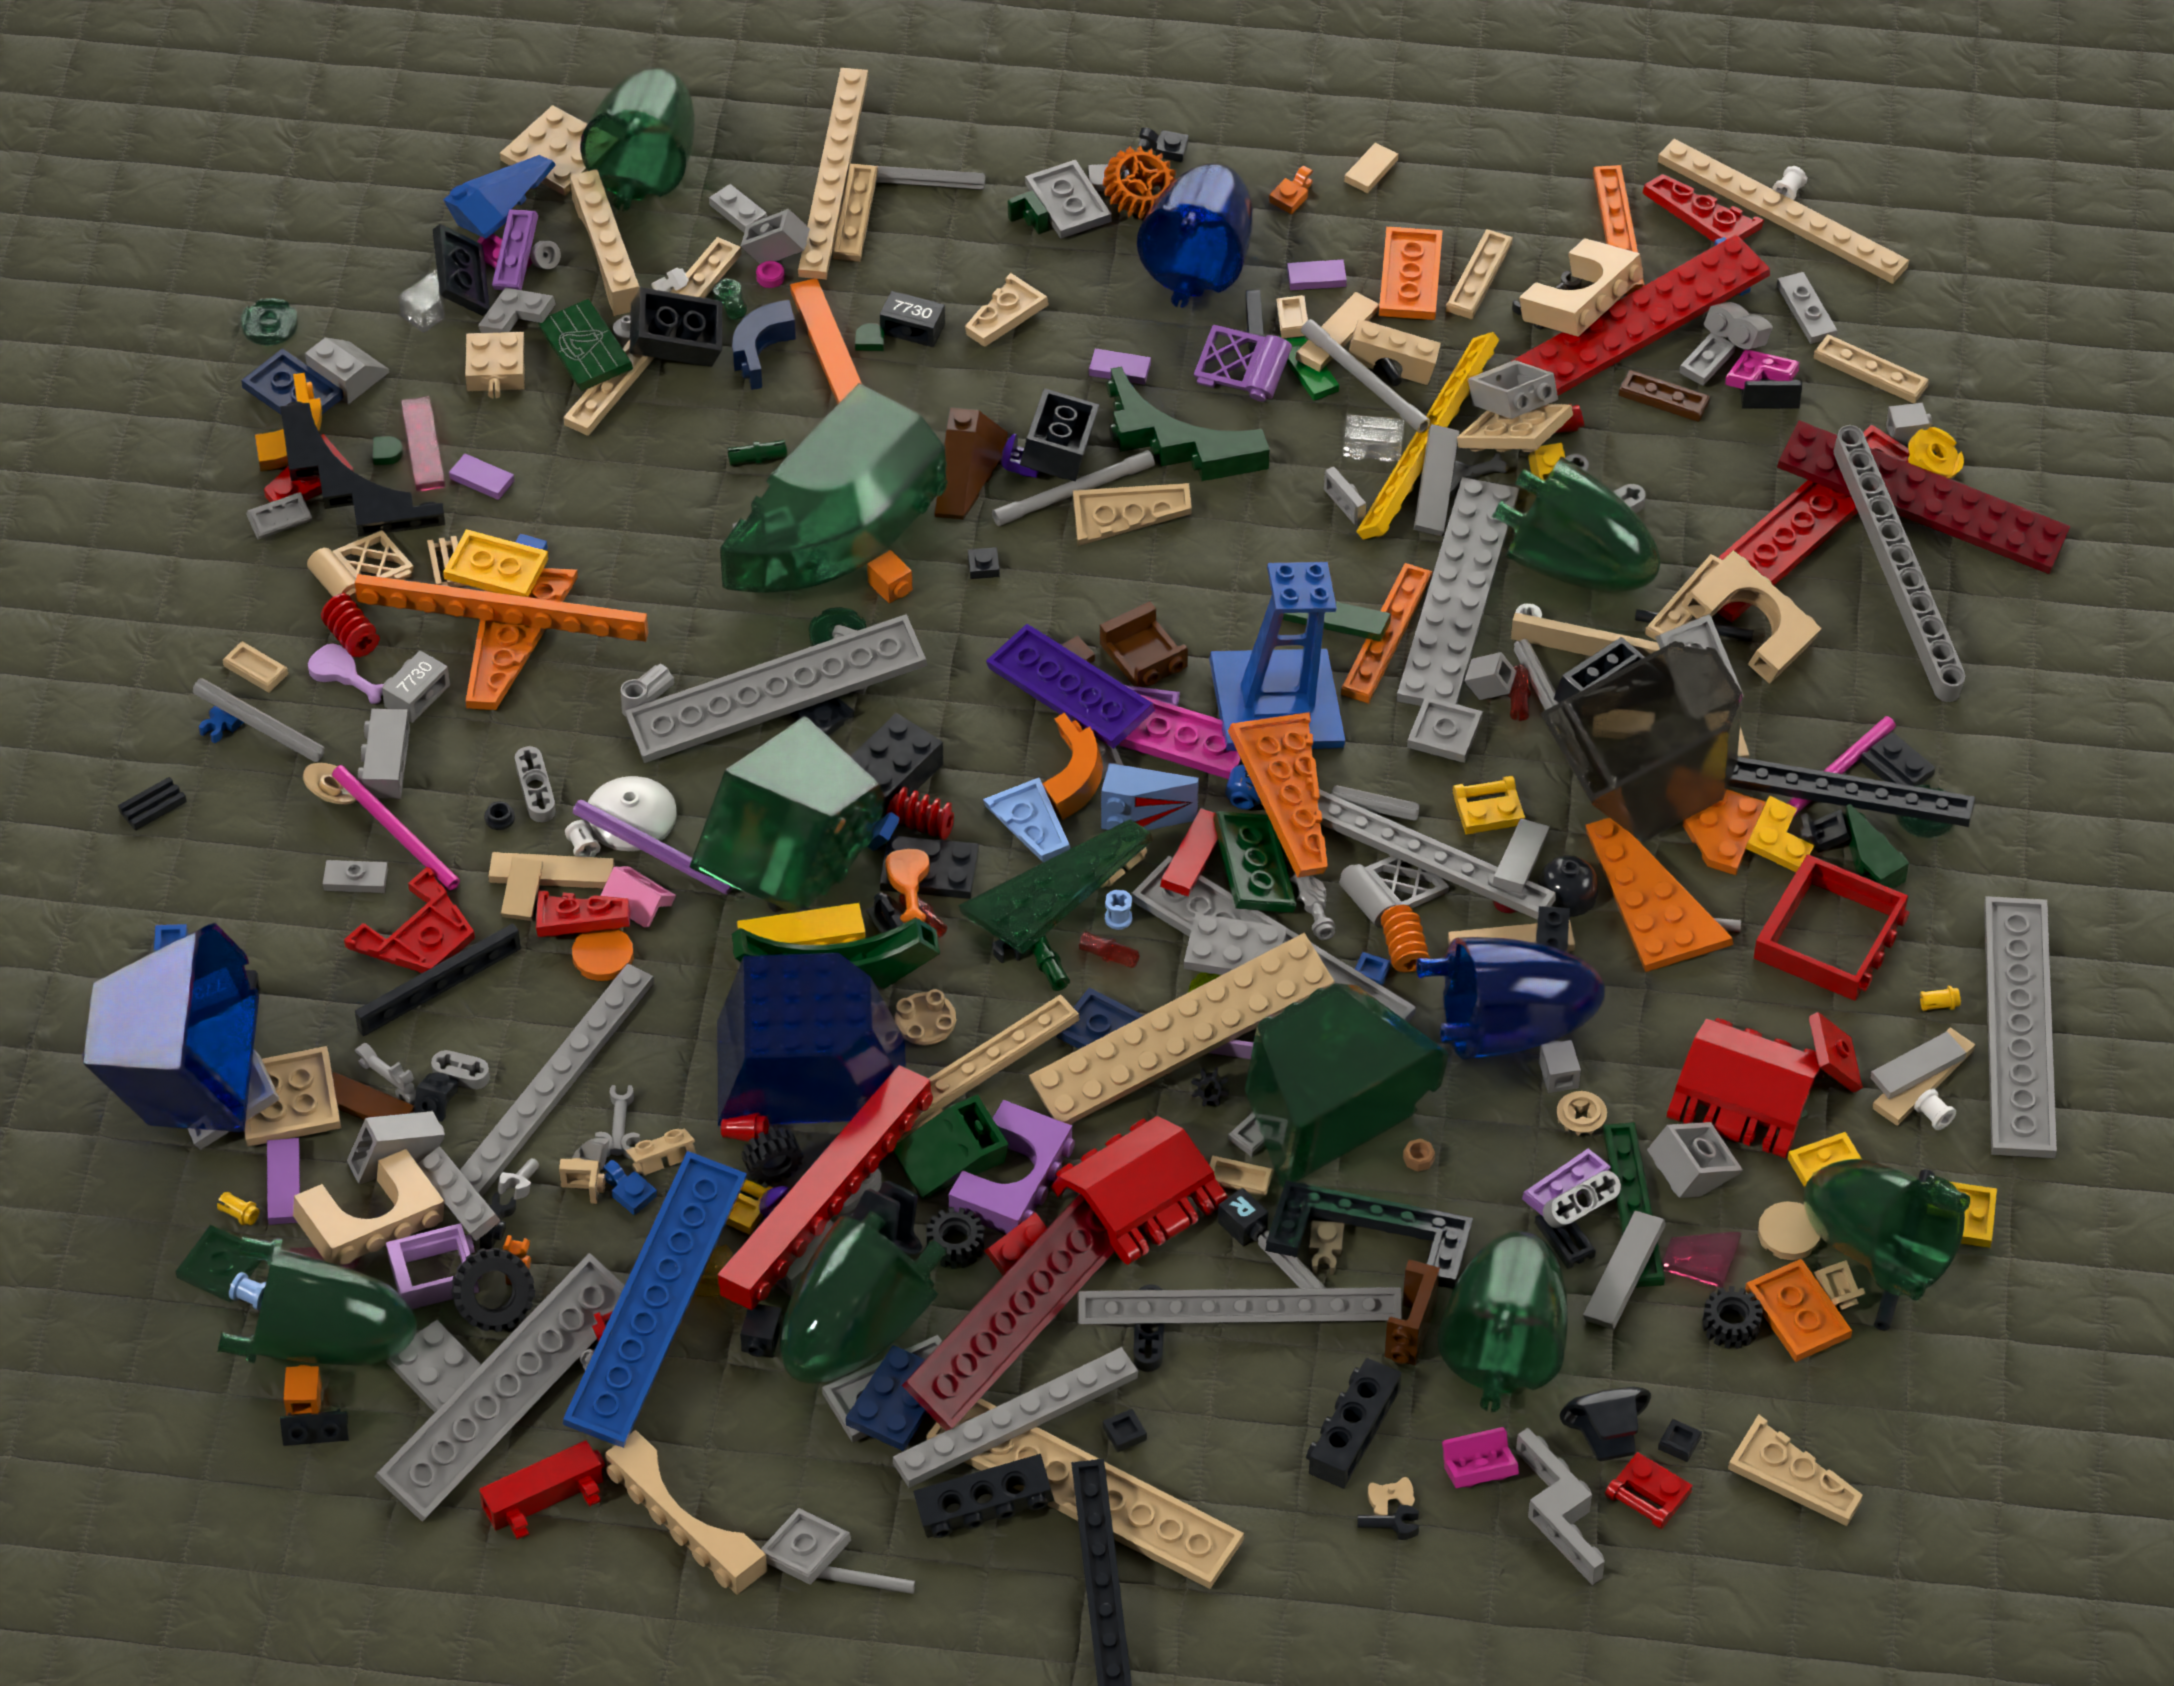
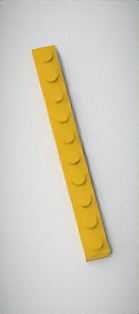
(1441, 413)

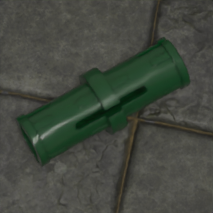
(757, 452)
(1049, 963)

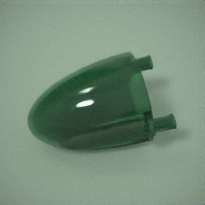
(641, 136)
(1580, 532)
(1888, 1221)
(854, 1300)
(321, 1313)
(1507, 1318)

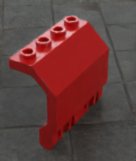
(1746, 1081)
(1144, 1184)

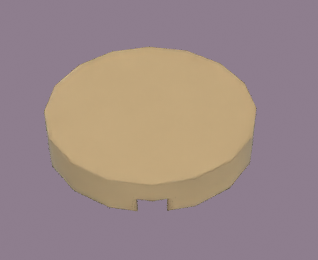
(1787, 1231)

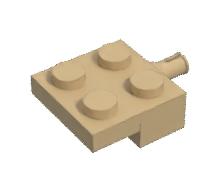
(495, 362)

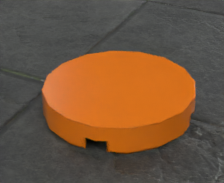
(602, 953)

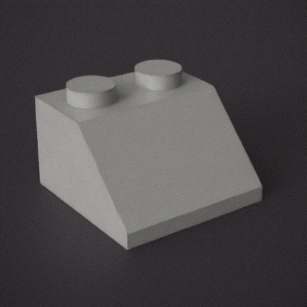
(345, 366)
(1693, 1158)

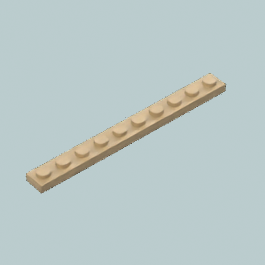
(833, 173)
(1783, 211)
(602, 397)

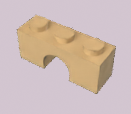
(1413, 352)

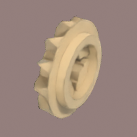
(1579, 1102)

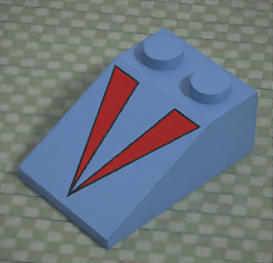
(1147, 797)

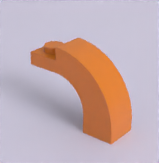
(1083, 774)

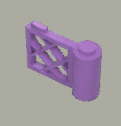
(1263, 369)

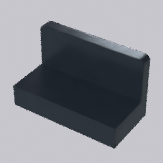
(1771, 394)

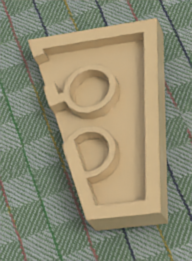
(1006, 310)

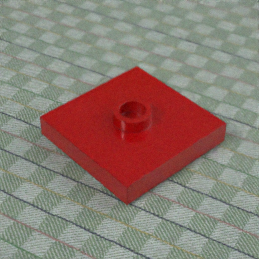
(1835, 1052)

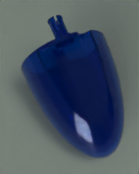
(1198, 232)
(1511, 994)

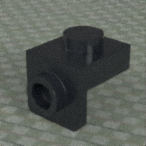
(1825, 831)
(434, 1094)

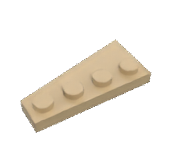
(1785, 1469)

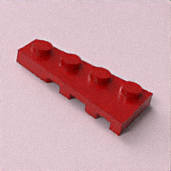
(1700, 210)

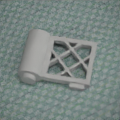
(1377, 894)

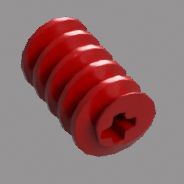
(349, 625)
(922, 814)

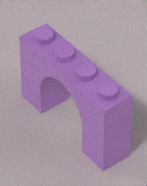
(1007, 1205)

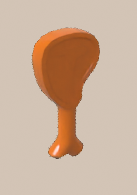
(905, 872)

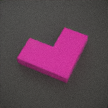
(1758, 365)

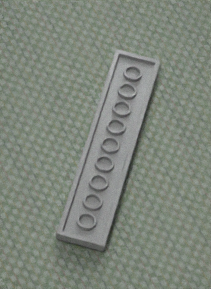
(1457, 594)
(775, 688)
(1215, 901)
(2019, 1027)
(501, 1390)

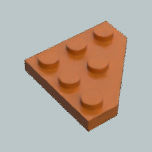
(1725, 830)

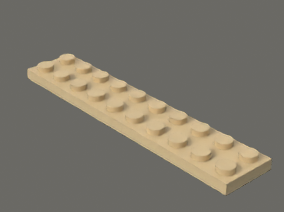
(1180, 1031)
(1139, 1512)

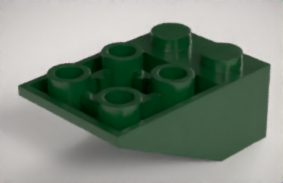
(951, 1142)

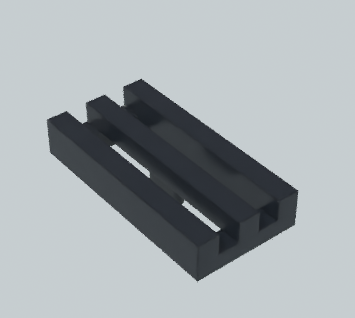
(150, 800)
(1567, 1259)

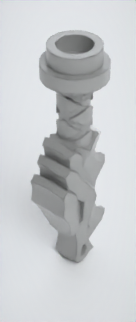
(1314, 897)

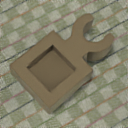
(1326, 1244)

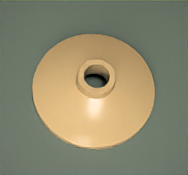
(321, 782)

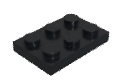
(461, 270)
(950, 866)

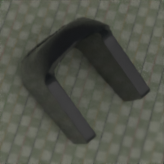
(898, 1211)
(1608, 1420)

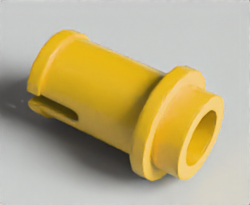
(1940, 999)
(243, 1211)

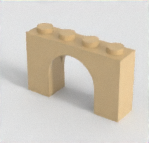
(1573, 311)
(1738, 581)
(345, 1237)

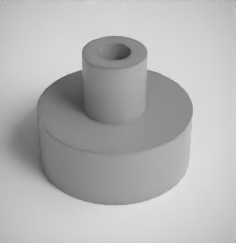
(545, 254)
(622, 330)

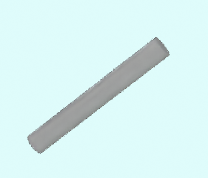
(868, 1579)

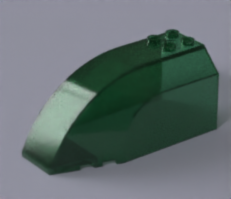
(837, 498)

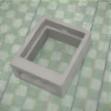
(1515, 392)

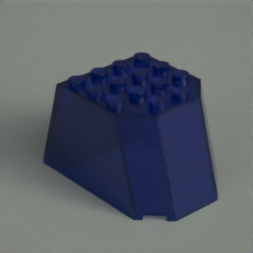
(178, 1033)
(803, 1040)

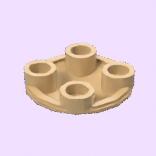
(925, 1017)

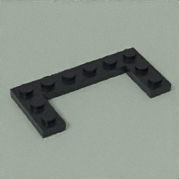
(1299, 1201)

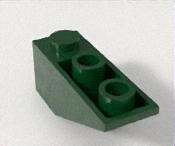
(1873, 854)

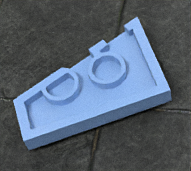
(1030, 818)

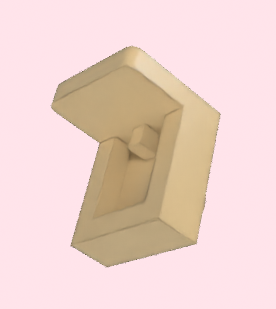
(582, 1174)
(1839, 1285)

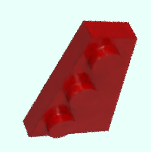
(284, 487)
(574, 915)

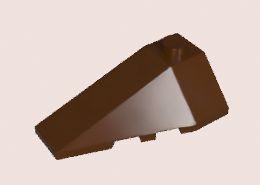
(972, 453)

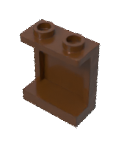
(1142, 646)
(1420, 1293)

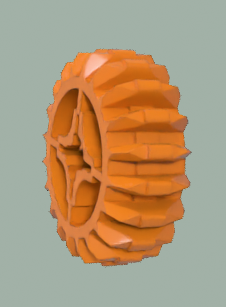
(1144, 174)

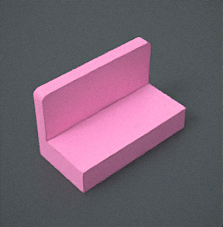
(643, 894)

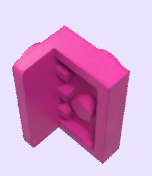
(1479, 1458)

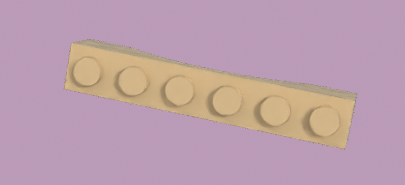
(606, 239)
(728, 1554)

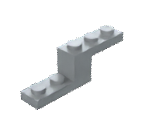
(1560, 1505)

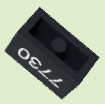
(912, 319)

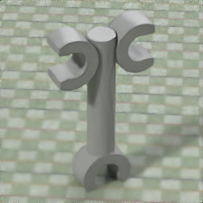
(393, 1074)
(618, 1142)

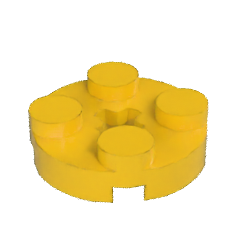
(1946, 461)

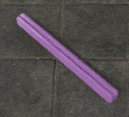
(644, 842)

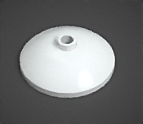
(638, 803)

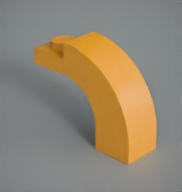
(272, 445)

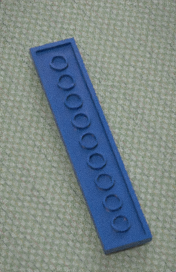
(654, 1299)

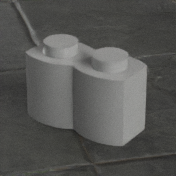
(1735, 323)

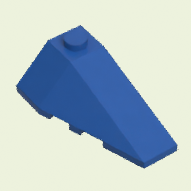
(485, 201)

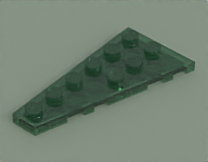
(1041, 897)

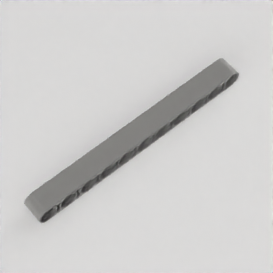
(1899, 574)

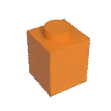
(890, 576)
(302, 1389)

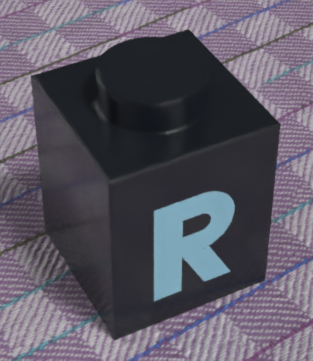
(1243, 1217)

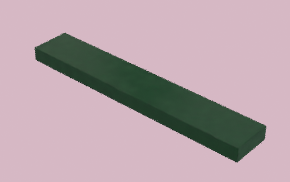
(1627, 1165)

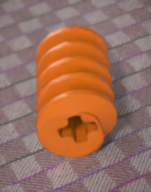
(1404, 937)

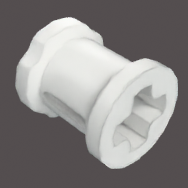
(1793, 180)
(582, 840)
(1935, 1109)

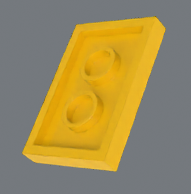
(495, 564)

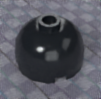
(1573, 882)

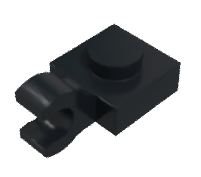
(1170, 144)
(489, 1239)

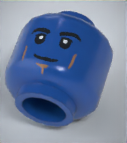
(1241, 789)

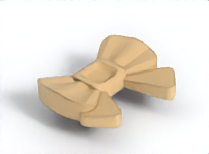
(1379, 1495)

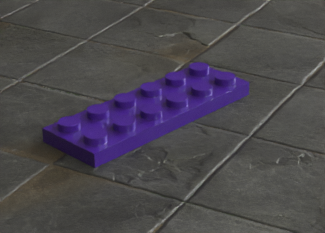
(1070, 685)

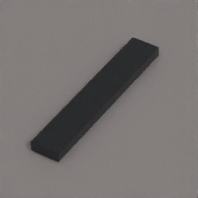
(437, 980)

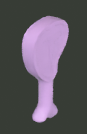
(335, 664)

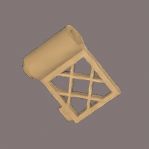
(339, 574)

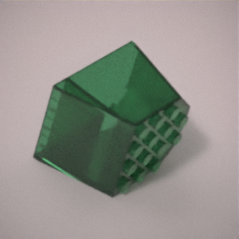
(789, 819)
(1335, 1077)

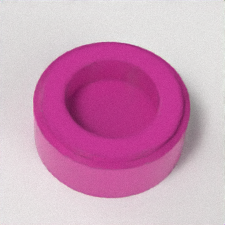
(770, 274)

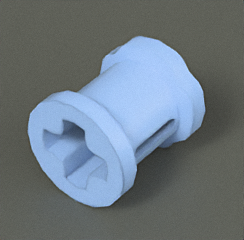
(1118, 909)
(247, 1290)

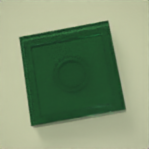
(215, 1263)

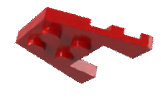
(426, 938)

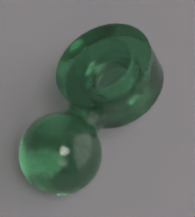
(731, 294)

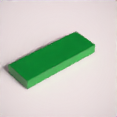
(1316, 383)

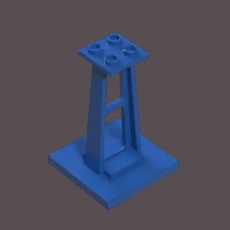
(1284, 682)

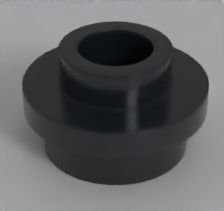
(497, 810)

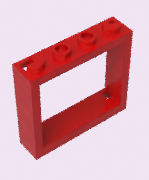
(1846, 885)

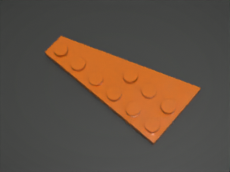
(505, 647)
(1286, 780)
(1655, 907)

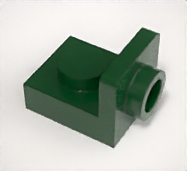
(1029, 208)

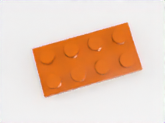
(1410, 273)

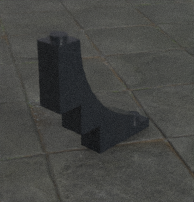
(374, 505)

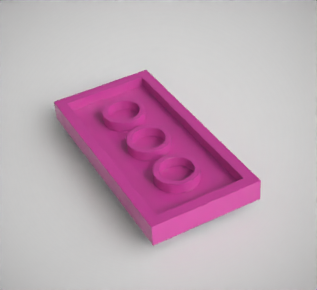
(1183, 739)

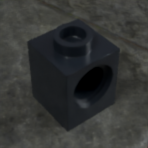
(761, 1330)

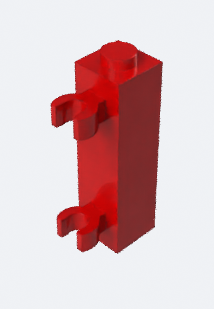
(543, 1485)

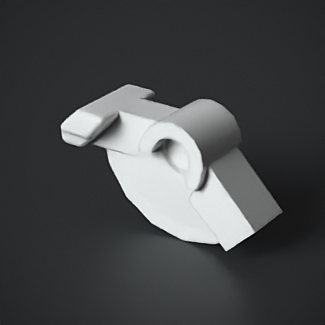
(677, 279)

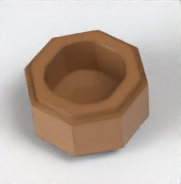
(1419, 1155)

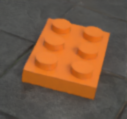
(1799, 1310)

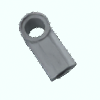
(646, 688)

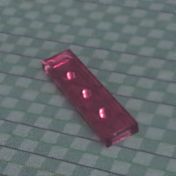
(423, 443)

